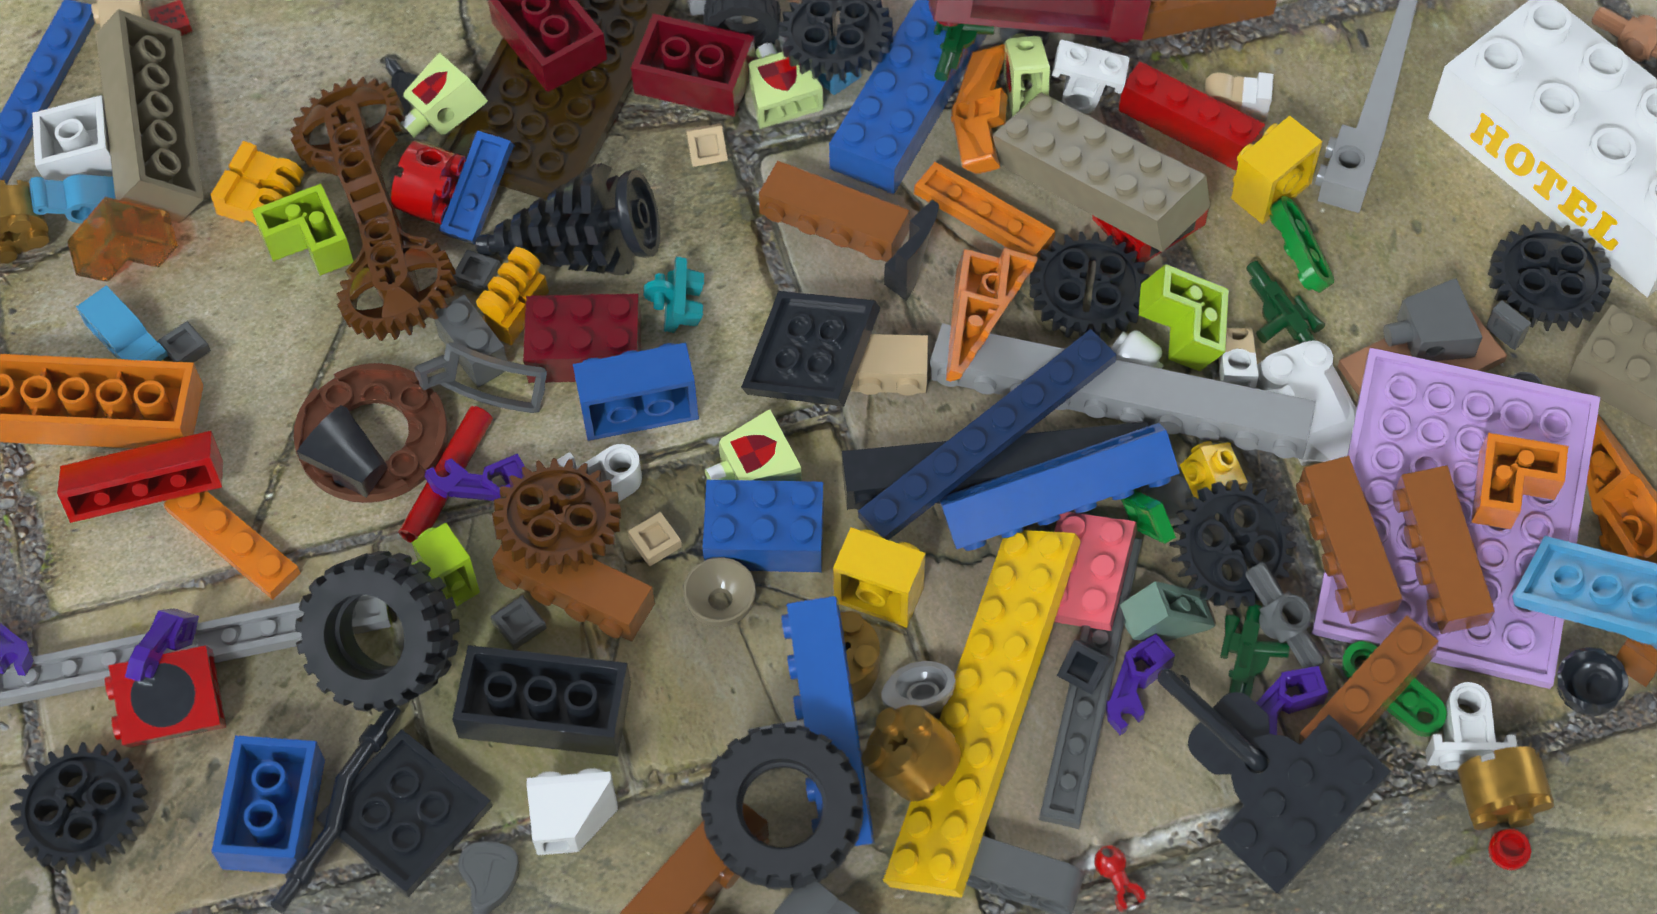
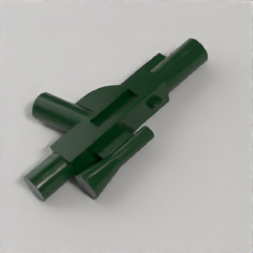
(955, 41)
(1280, 311)
(1251, 654)

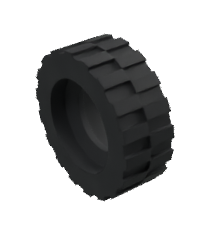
(763, 30)

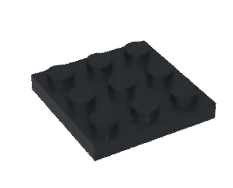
(811, 348)
(408, 812)

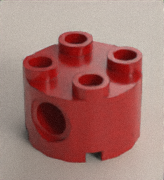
(426, 181)

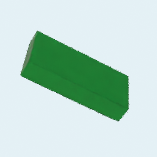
(1149, 517)

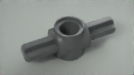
(1272, 620)

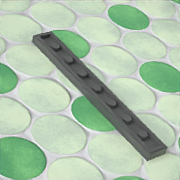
(1082, 724)

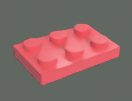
(1098, 569)

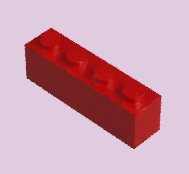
(1188, 115)
(140, 476)

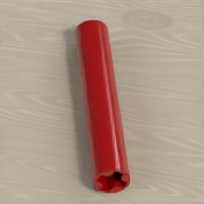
(460, 449)

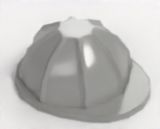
(920, 684)

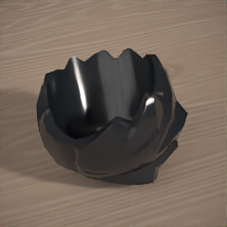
(1591, 681)

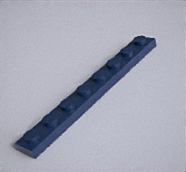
(987, 436)

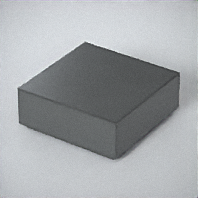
(476, 271)
(1508, 325)
(184, 344)
(518, 622)

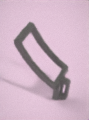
(450, 364)

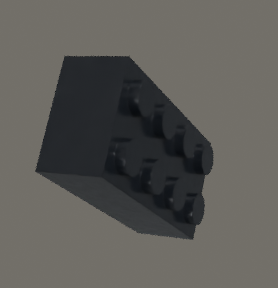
(542, 700)

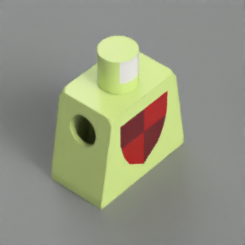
(1028, 61)
(781, 90)
(441, 98)
(756, 453)

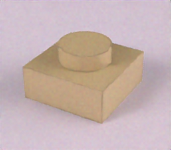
(706, 145)
(654, 539)

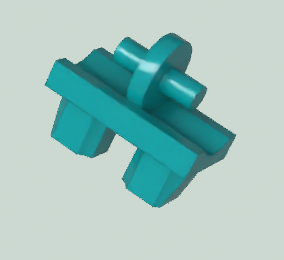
(672, 292)

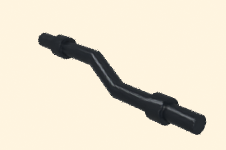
(303, 871)

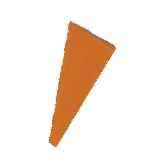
(981, 296)
(1621, 499)

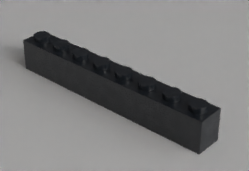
(875, 469)

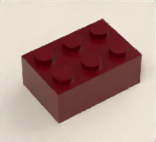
(550, 37)
(693, 65)
(576, 328)

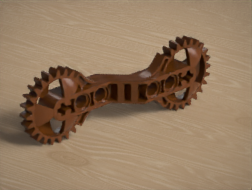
(387, 252)

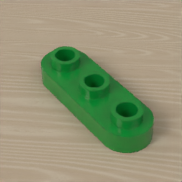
(1301, 245)
(1410, 702)

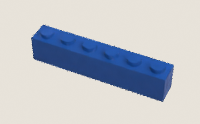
(1059, 486)
(825, 690)

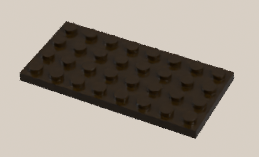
(564, 128)

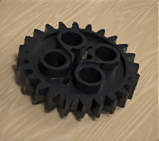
(860, 36)
(1550, 275)
(1054, 281)
(1205, 562)
(50, 793)

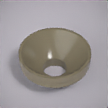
(715, 577)

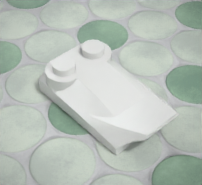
(1309, 374)

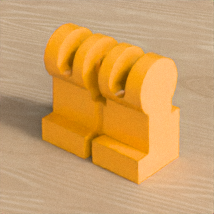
(254, 182)
(506, 295)

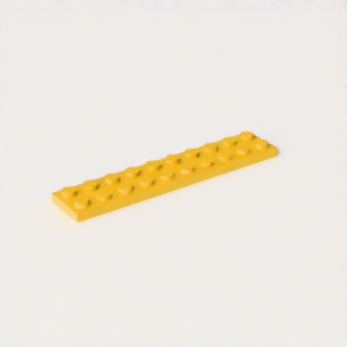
(985, 711)

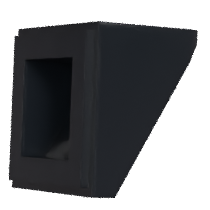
(1084, 666)

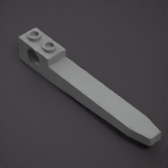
(1360, 146)

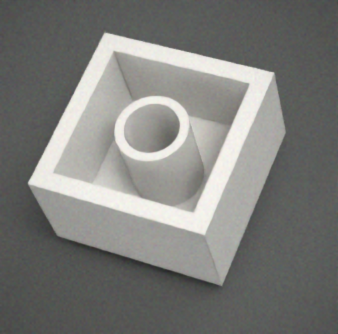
(72, 140)

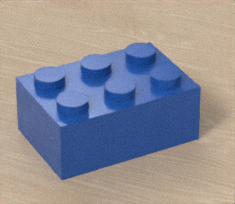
(636, 391)
(765, 524)
(268, 804)

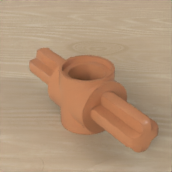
(1635, 36)

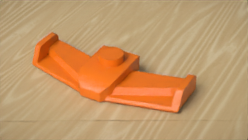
(980, 109)

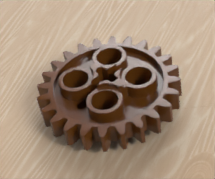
(557, 516)

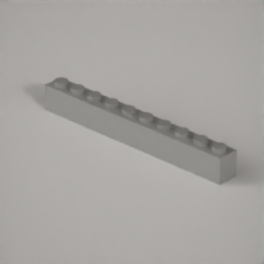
(1146, 394)

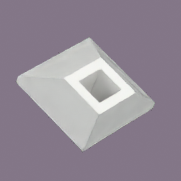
(569, 808)

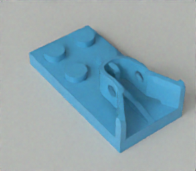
(1592, 589)

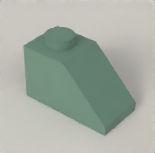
(1167, 612)

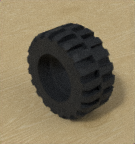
(332, 646)
(741, 765)

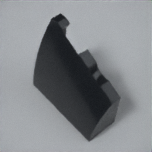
(904, 267)
(344, 451)

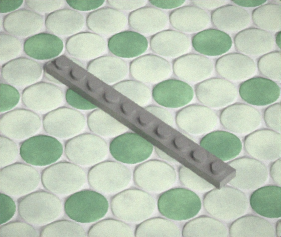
(228, 637)

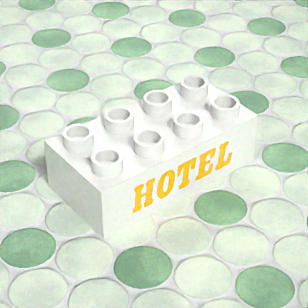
(1564, 128)

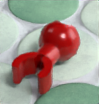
(1113, 868)

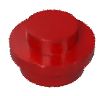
(1509, 849)

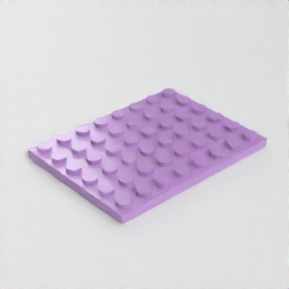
(1436, 415)

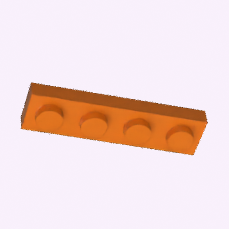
(983, 211)
(234, 541)

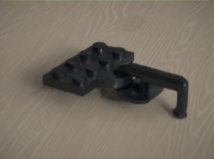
(1289, 791)

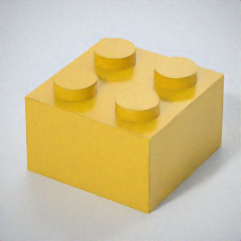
(1275, 167)
(879, 576)

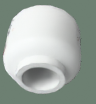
(1137, 349)

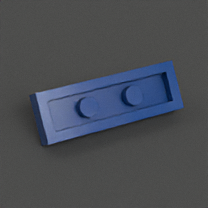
(476, 187)

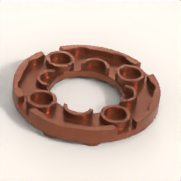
(387, 386)

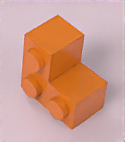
(1513, 469)

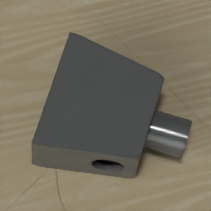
(1436, 324)

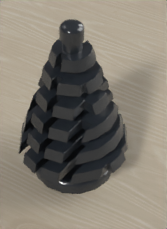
(585, 224)

